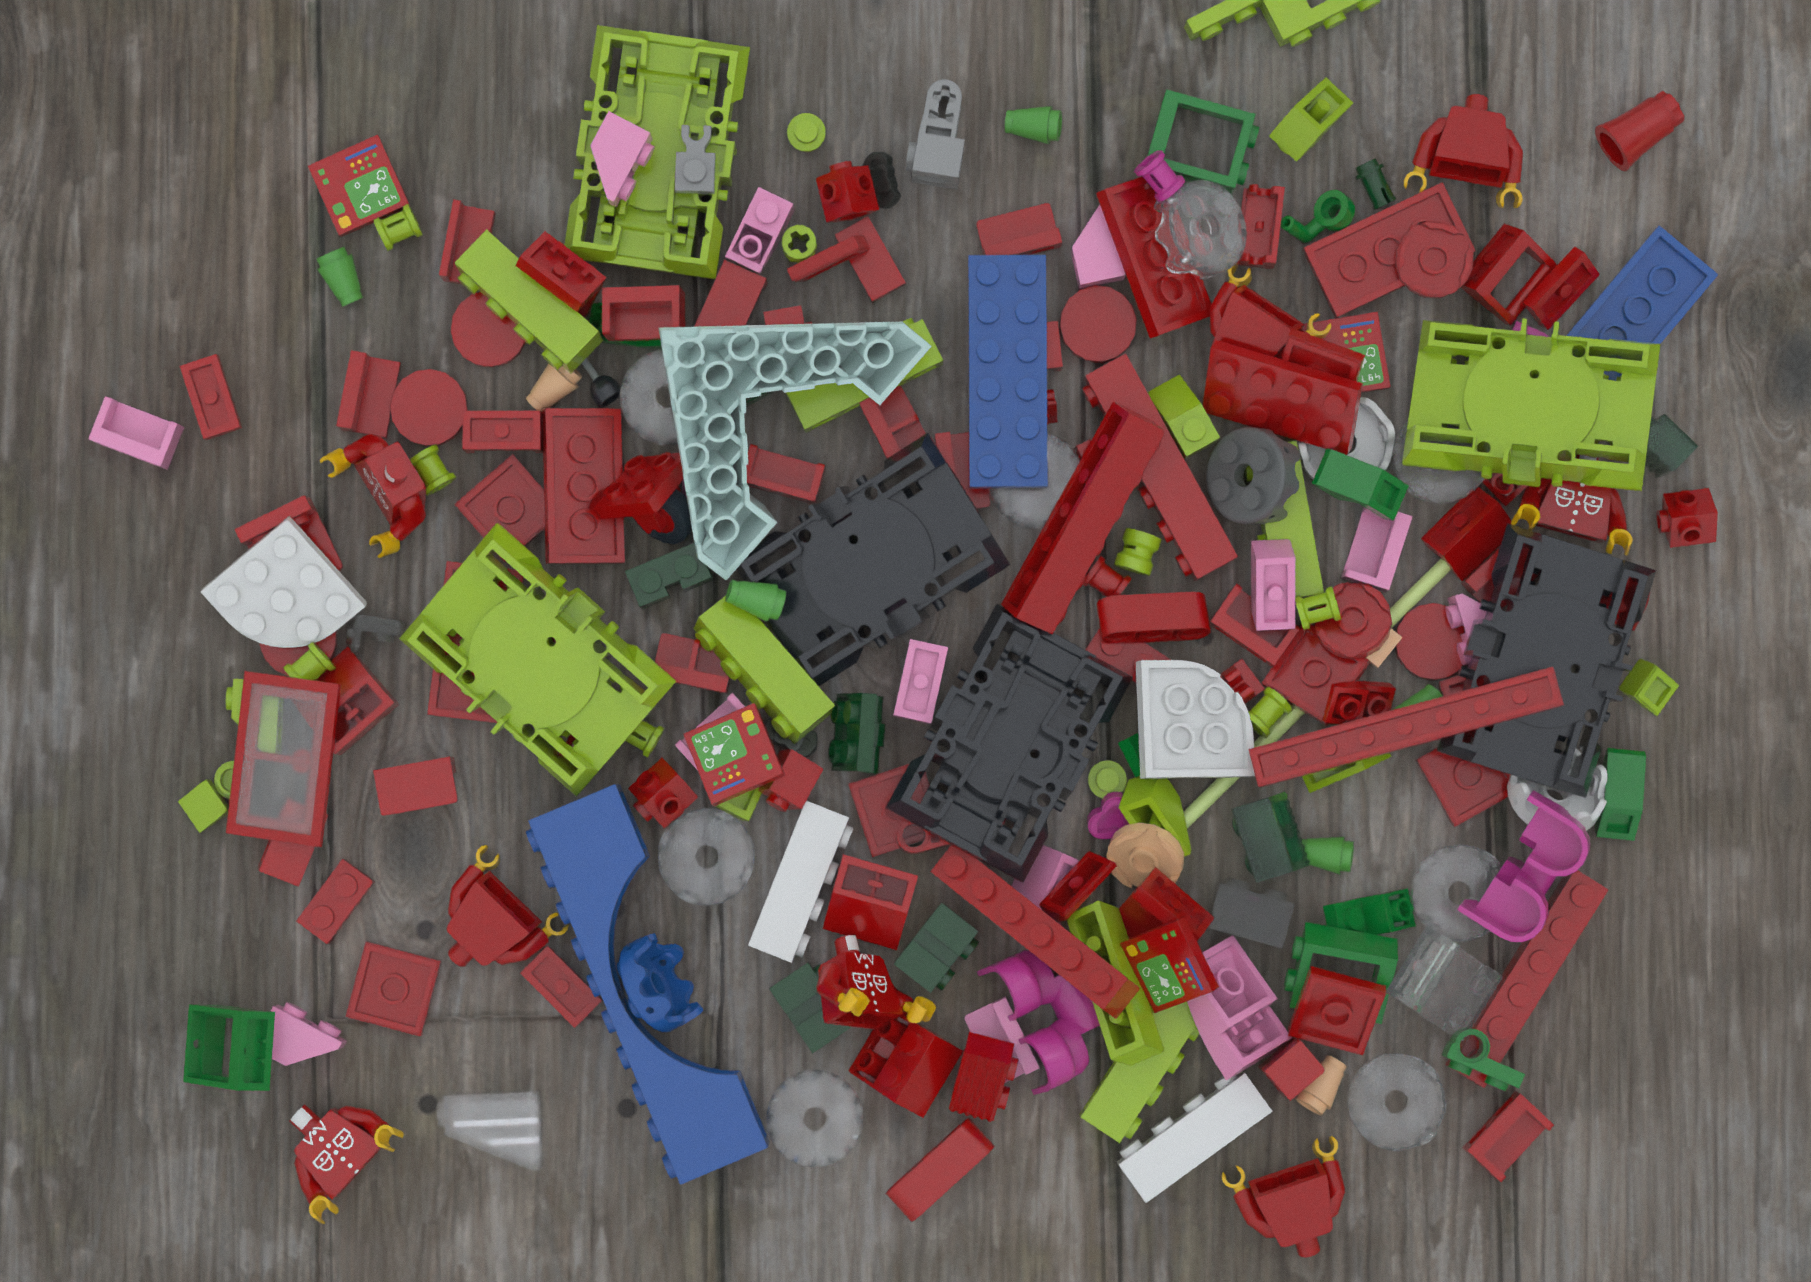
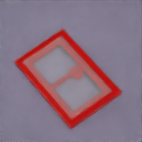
(283, 758)

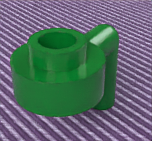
(1324, 217)

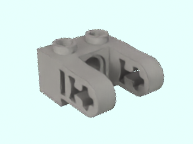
(938, 153)

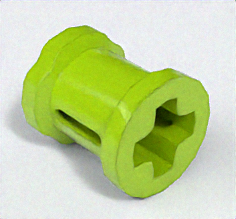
(398, 227)
(802, 233)
(432, 470)
(1309, 617)
(310, 664)
(1268, 711)
(645, 737)

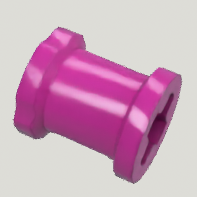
(1159, 175)

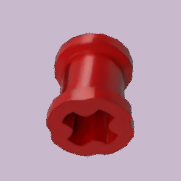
(1106, 579)

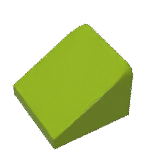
(1648, 686)
(204, 805)

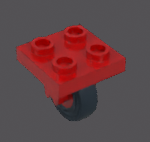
(651, 496)

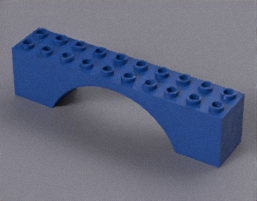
(695, 1109)

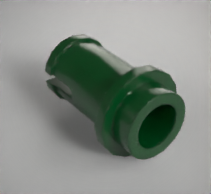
(1375, 183)

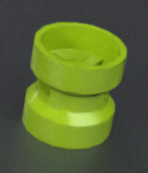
(1137, 552)

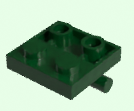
(857, 733)

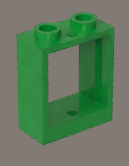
(1246, 138)
(1341, 944)
(249, 1047)

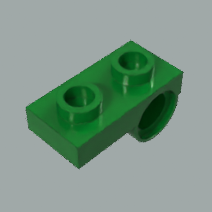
(1497, 1073)

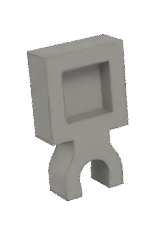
(695, 167)

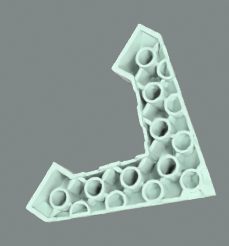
(708, 385)

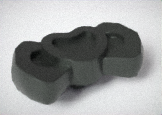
(883, 179)
(805, 746)

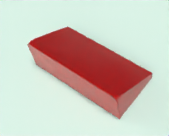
(1076, 886)

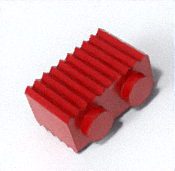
(982, 1077)

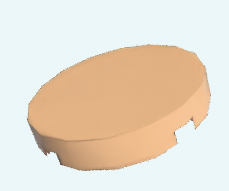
(1140, 849)

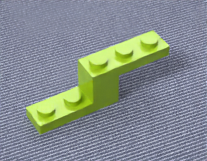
(1287, 19)

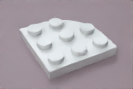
(284, 591)
(1190, 723)

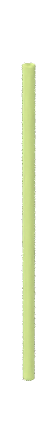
(1286, 721)

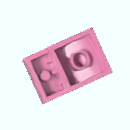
(1237, 1016)

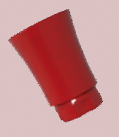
(1639, 129)

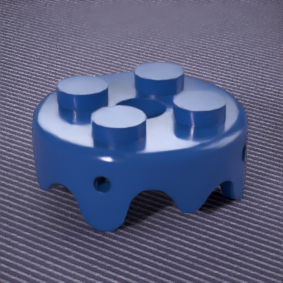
(653, 986)

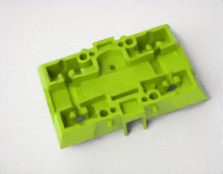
(660, 102)
(1526, 423)
(527, 676)

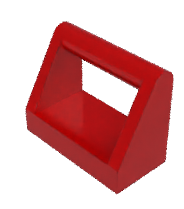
(1495, 262)

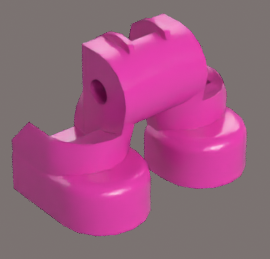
(1516, 900)
(1061, 1042)

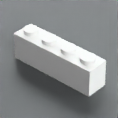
(799, 880)
(1192, 1136)

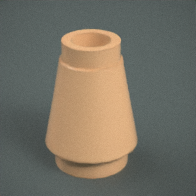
(552, 387)
(1322, 1091)

